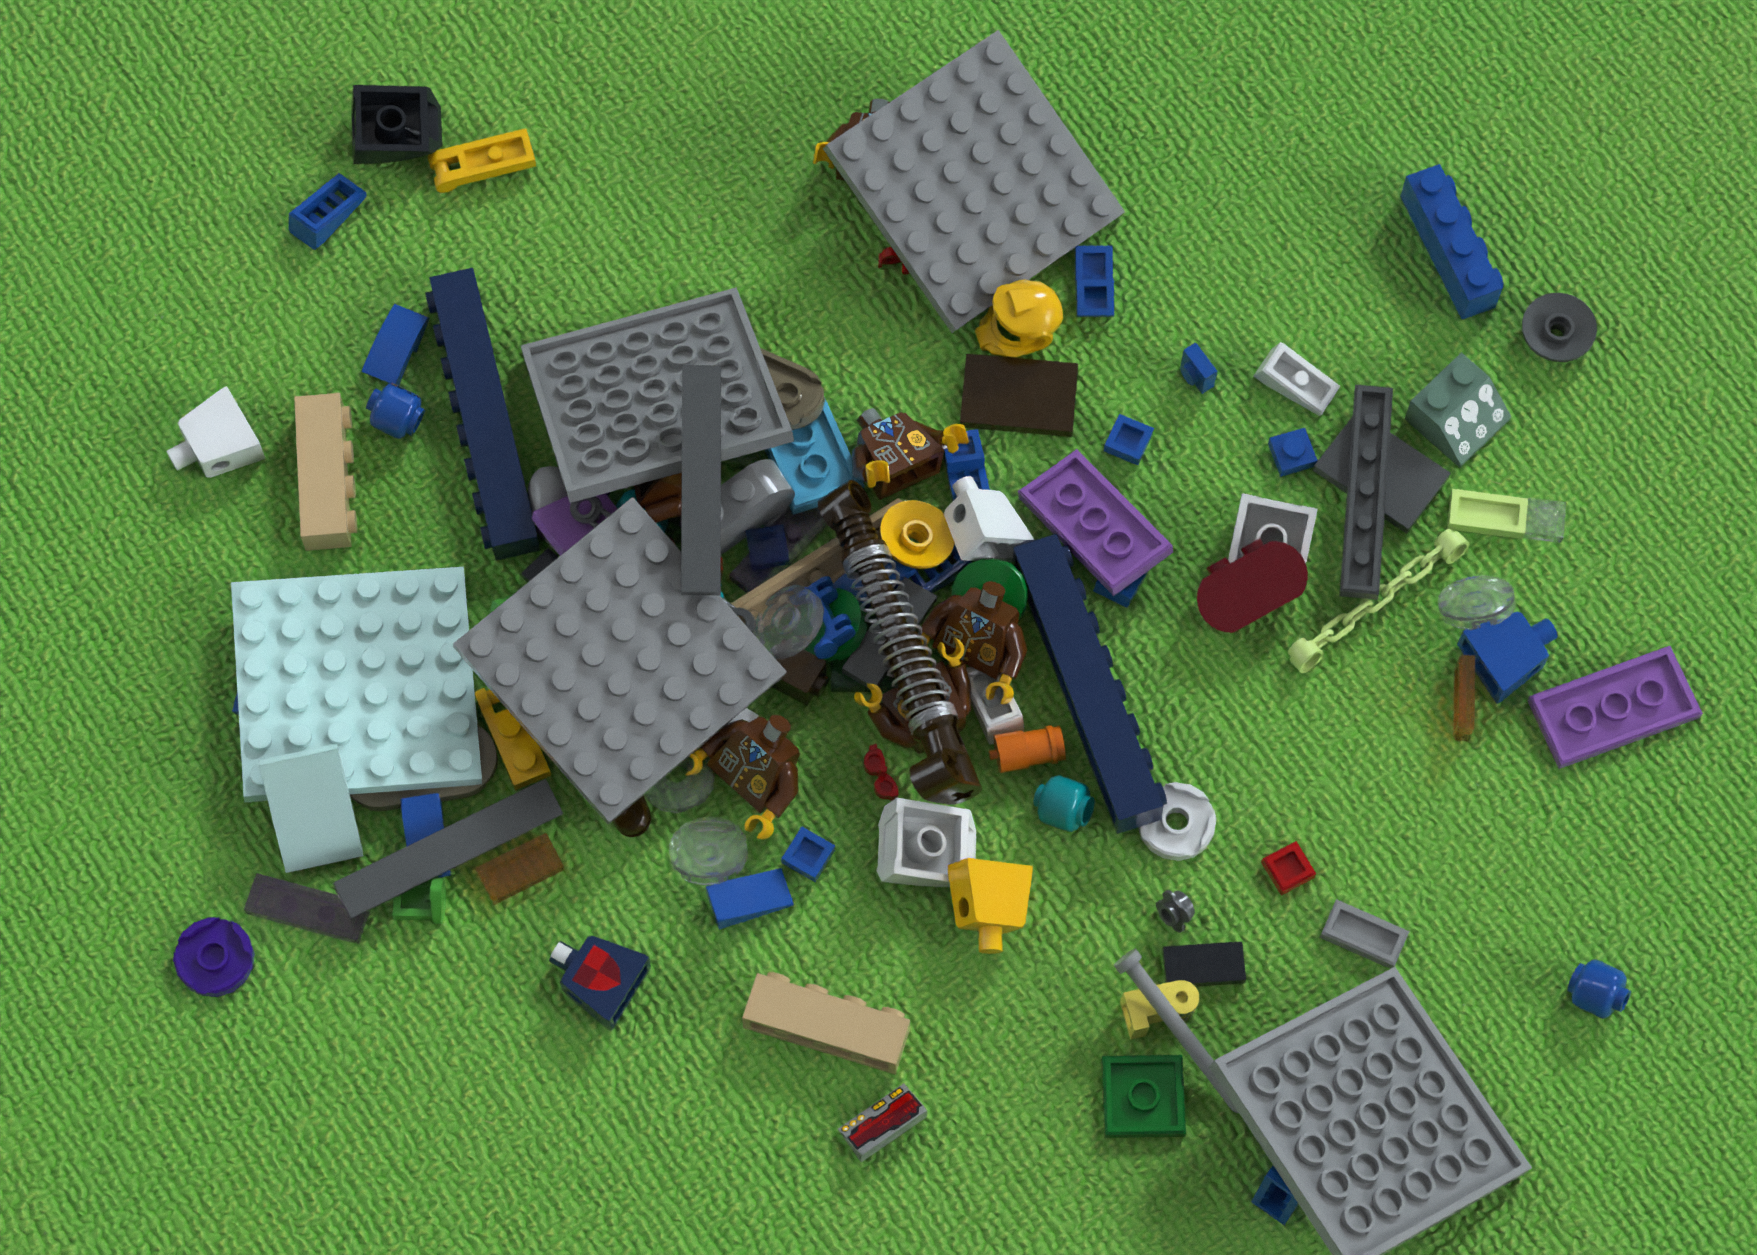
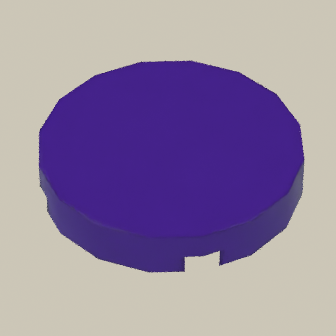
(213, 957)

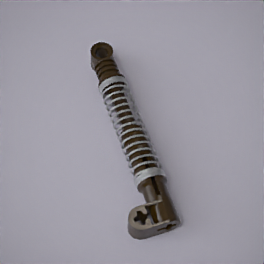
(947, 771)

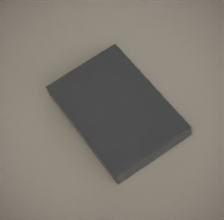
(1411, 477)

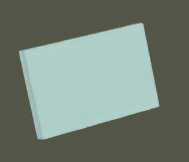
(311, 808)

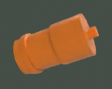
(1029, 748)

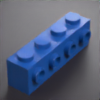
(1452, 241)

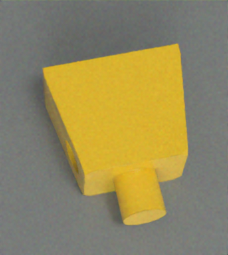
(989, 898)

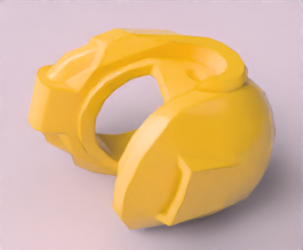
(1025, 310)

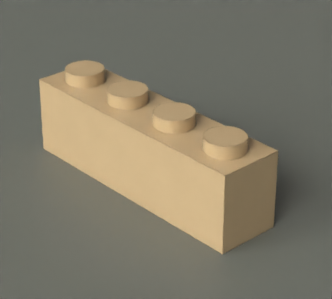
(323, 471)
(826, 1022)

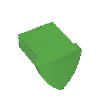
(422, 902)

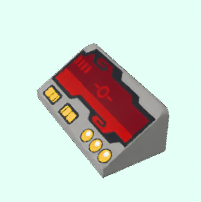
(883, 1122)

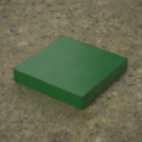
(1143, 1096)

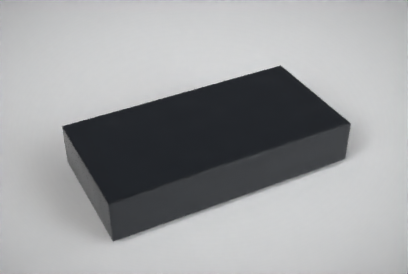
(1205, 963)

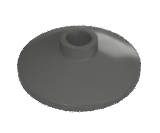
(1561, 313)

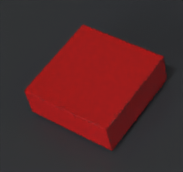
(1288, 868)

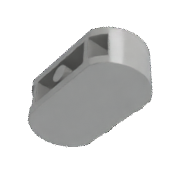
(751, 500)

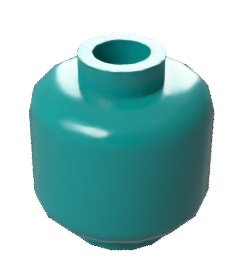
(1064, 803)

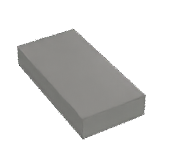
(1364, 934)

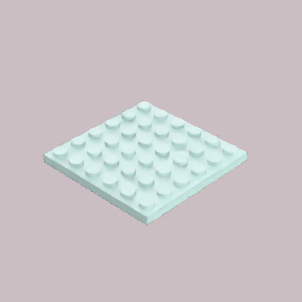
(358, 668)

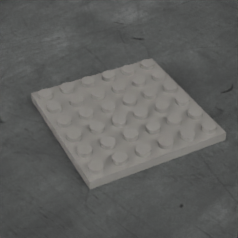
(973, 180)
(617, 392)
(616, 663)
(1370, 1118)

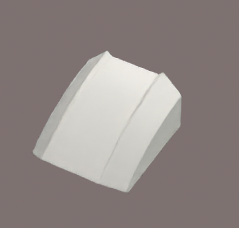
(1272, 522)
(922, 841)

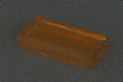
(1464, 698)
(520, 869)

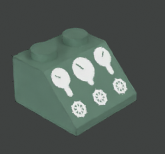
(1458, 410)

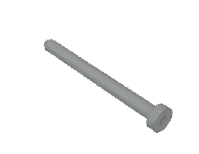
(1172, 1019)

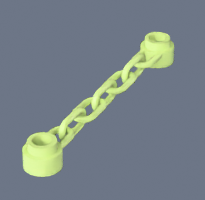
(1307, 654)

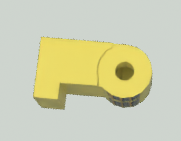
(1140, 1013)

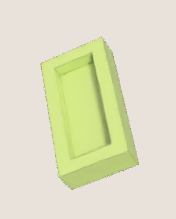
(1487, 513)

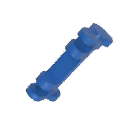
(837, 629)

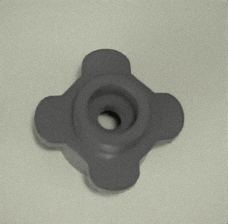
(1175, 909)

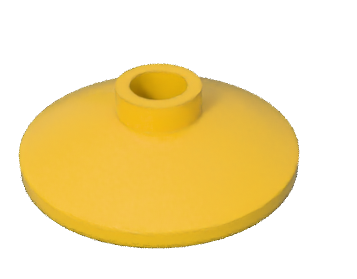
(920, 522)

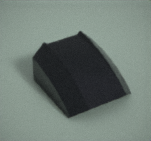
(394, 123)

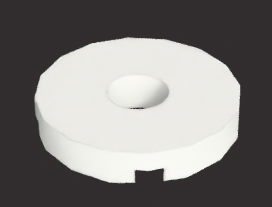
(1190, 840)

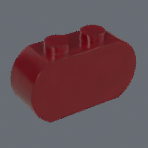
(1251, 585)

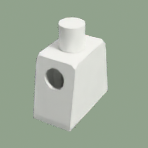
(216, 437)
(984, 523)

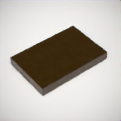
(1019, 395)

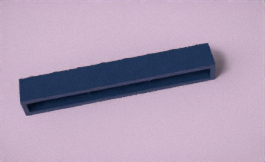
(484, 415)
(1088, 684)

